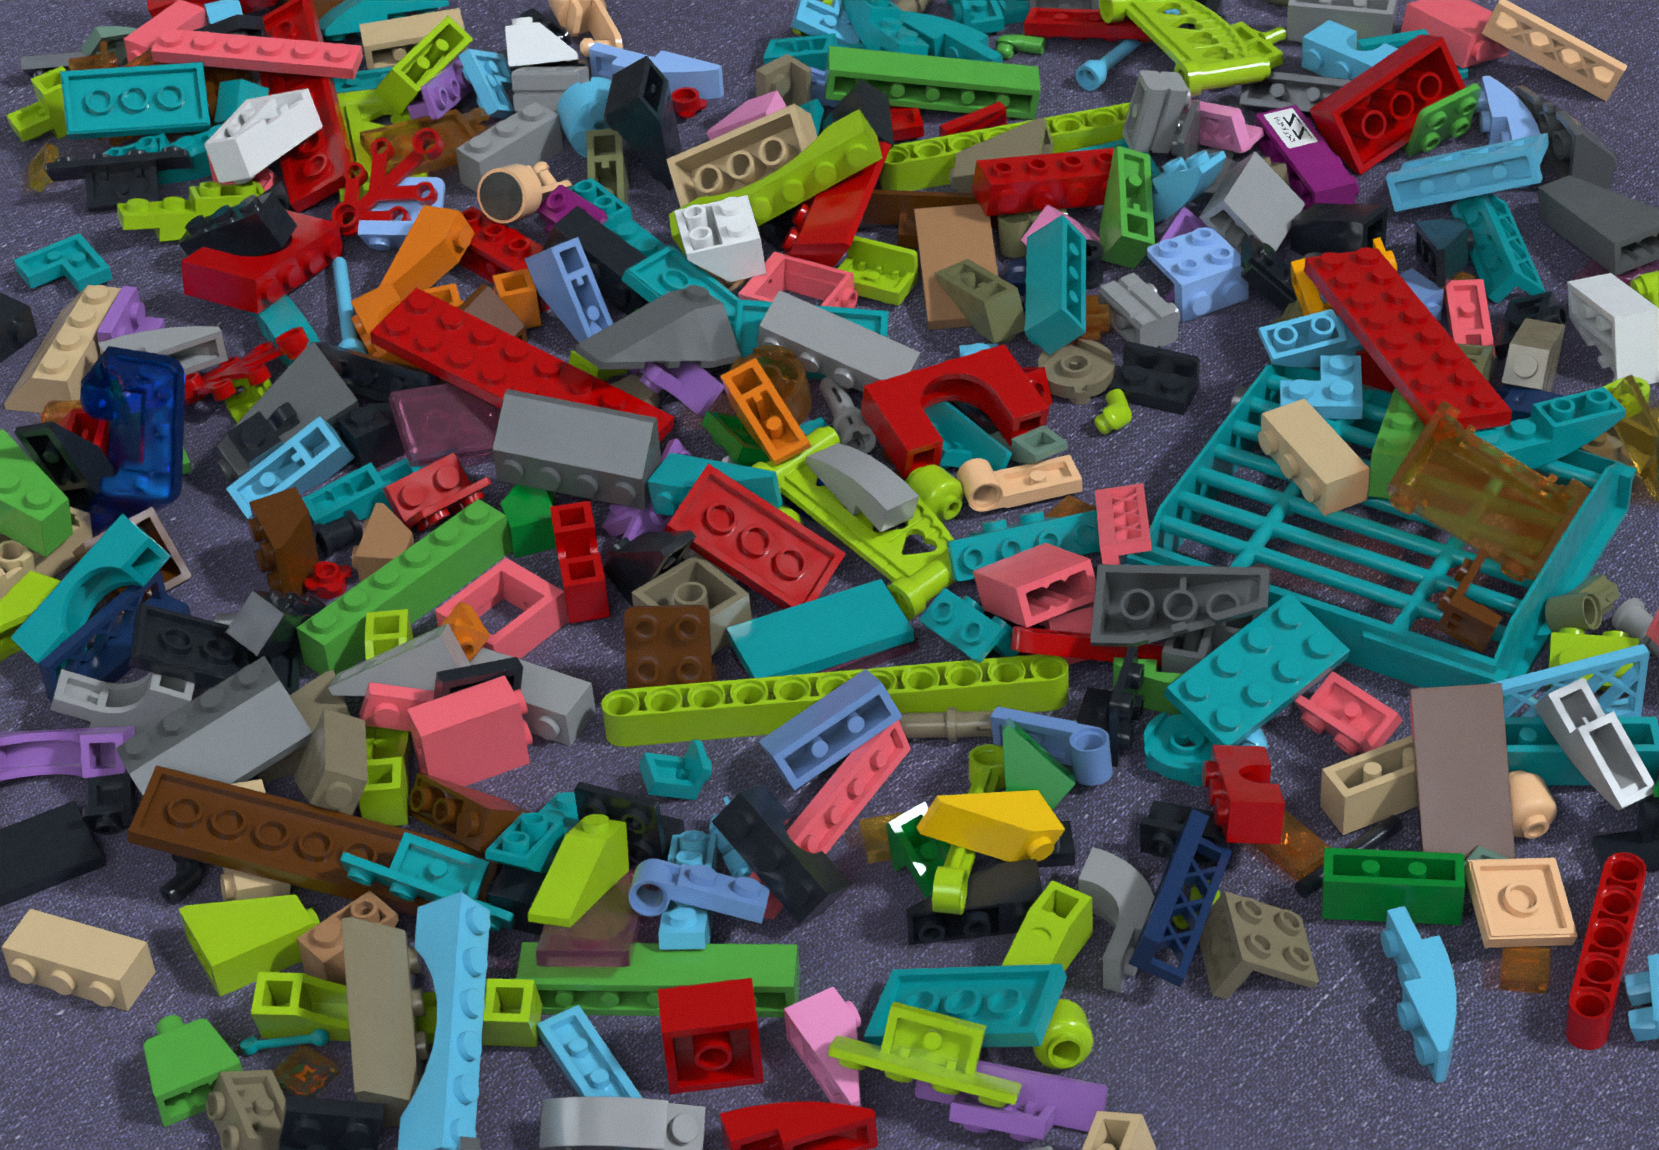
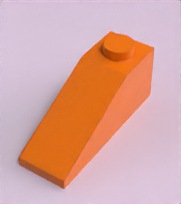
(429, 250)
(764, 412)

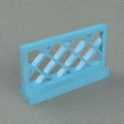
(1468, 173)
(1602, 667)

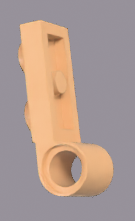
(1019, 484)

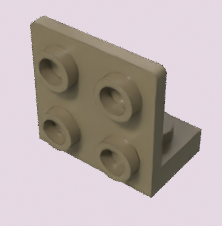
(1256, 937)

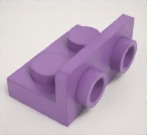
(127, 316)

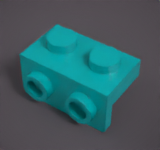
(978, 14)
(966, 627)

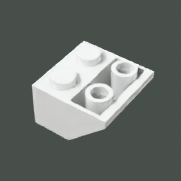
(722, 238)

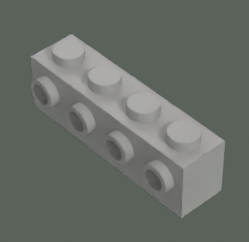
(833, 344)

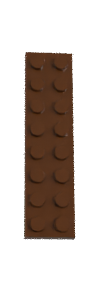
(271, 836)

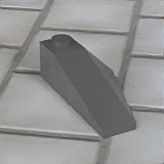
(1572, 146)
(669, 330)
(1160, 601)

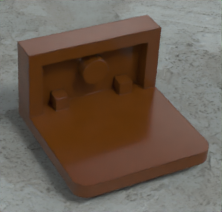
(668, 645)

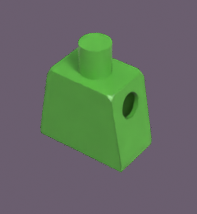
(185, 1066)

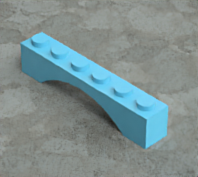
(454, 944)

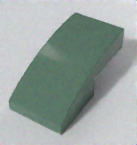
(115, 40)
(1033, 445)

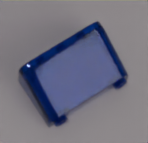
(145, 409)

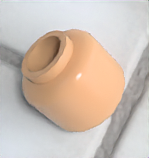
(1531, 805)

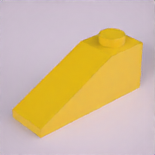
(995, 824)

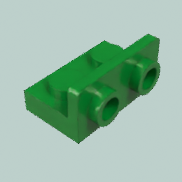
(733, 436)

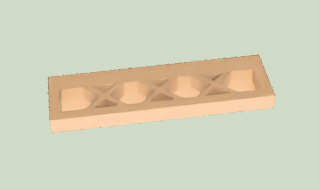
(1554, 49)

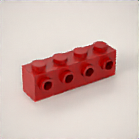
(1037, 180)
(497, 249)

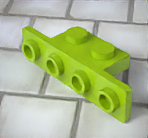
(931, 1050)

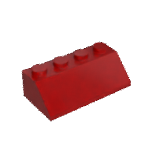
(1380, 106)
(832, 217)

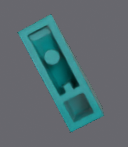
(679, 473)

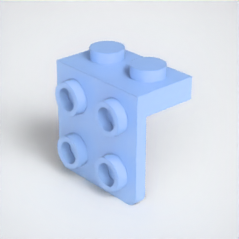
(391, 234)
(1203, 272)

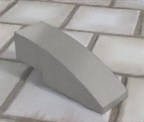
(191, 345)
(864, 485)
(1596, 744)

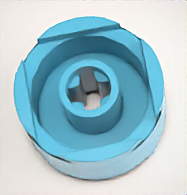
(582, 110)

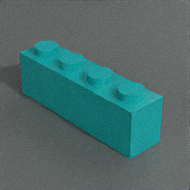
(1055, 285)
(1536, 750)

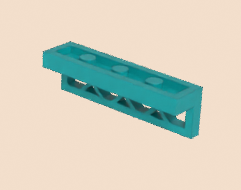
(1498, 247)

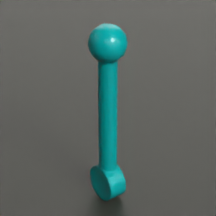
(251, 1045)

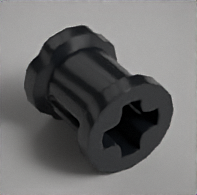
(1094, 254)
(338, 533)

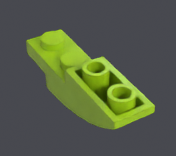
(173, 213)

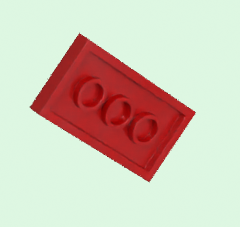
(755, 540)

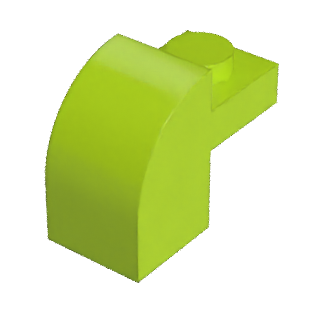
(46, 113)

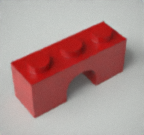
(579, 562)
(1241, 794)

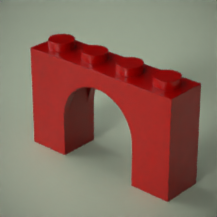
(262, 280)
(983, 379)

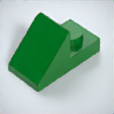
(915, 850)

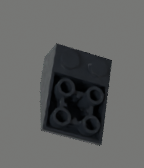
(644, 115)

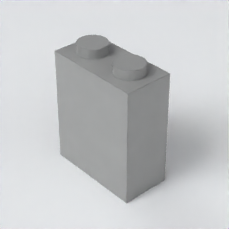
(1252, 202)

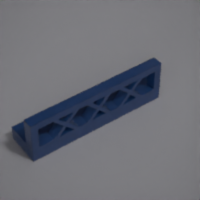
(111, 648)
(1179, 872)

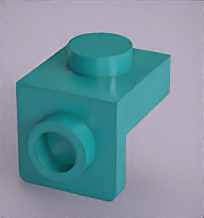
(675, 774)

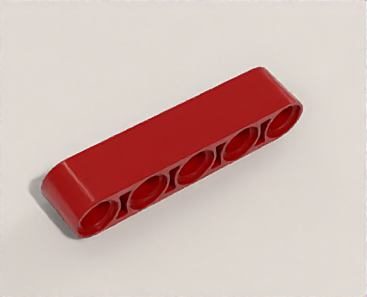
(1605, 951)

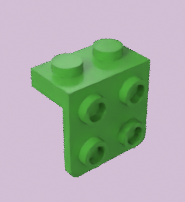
(1443, 119)

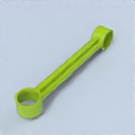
(951, 880)

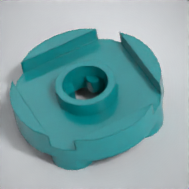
(1167, 757)

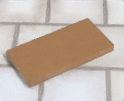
(943, 239)

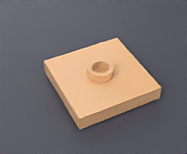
(1520, 902)

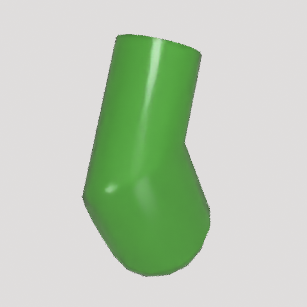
(1020, 42)

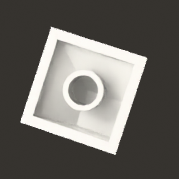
(534, 44)

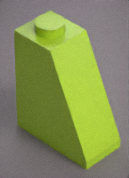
(246, 937)

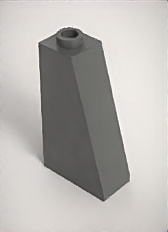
(1601, 223)
(312, 391)

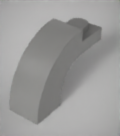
(124, 704)
(1123, 901)
(620, 1124)

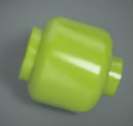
(937, 490)
(1066, 1039)

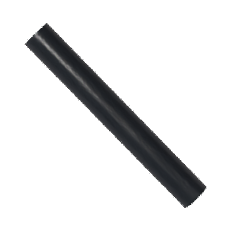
(1369, 840)

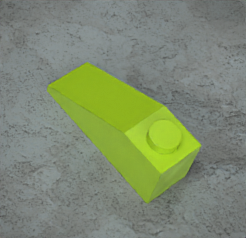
(582, 872)

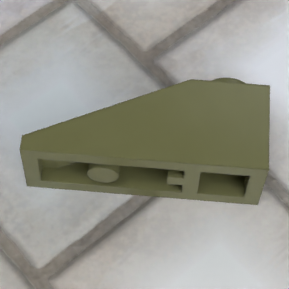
(609, 161)
(985, 300)

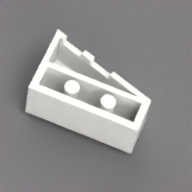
(261, 134)
(1619, 325)

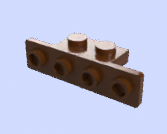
(898, 207)

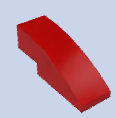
(799, 1127)

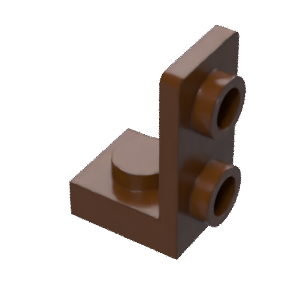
(1462, 617)

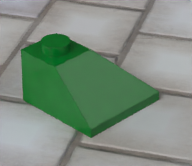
(1033, 767)

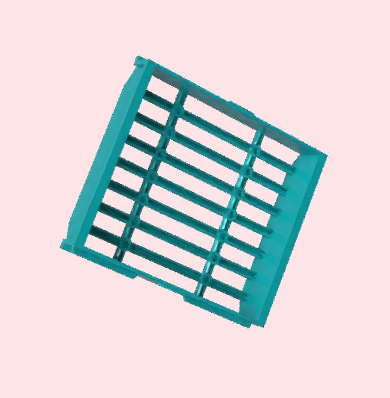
(1373, 643)

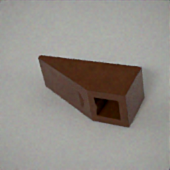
(461, 811)

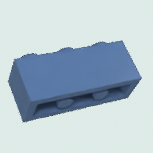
(830, 729)

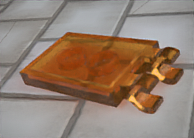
(452, 127)

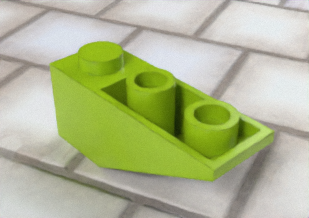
(1053, 928)

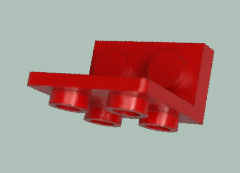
(428, 493)

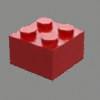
(710, 1036)

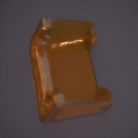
(1484, 495)

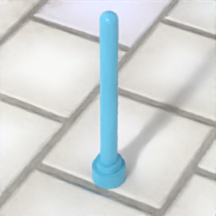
(1094, 72)
(345, 308)

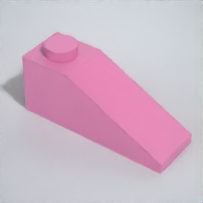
(810, 1031)

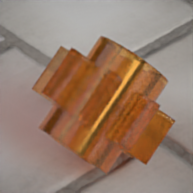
(1096, 318)

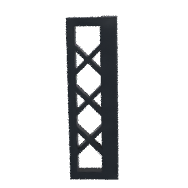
(373, 375)

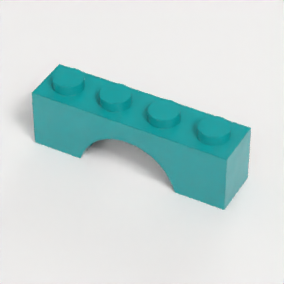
(117, 559)

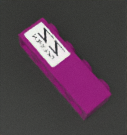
(1311, 165)

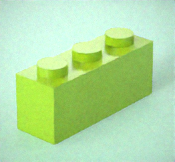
(422, 63)

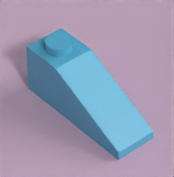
(299, 463)

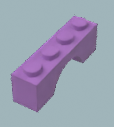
(63, 751)

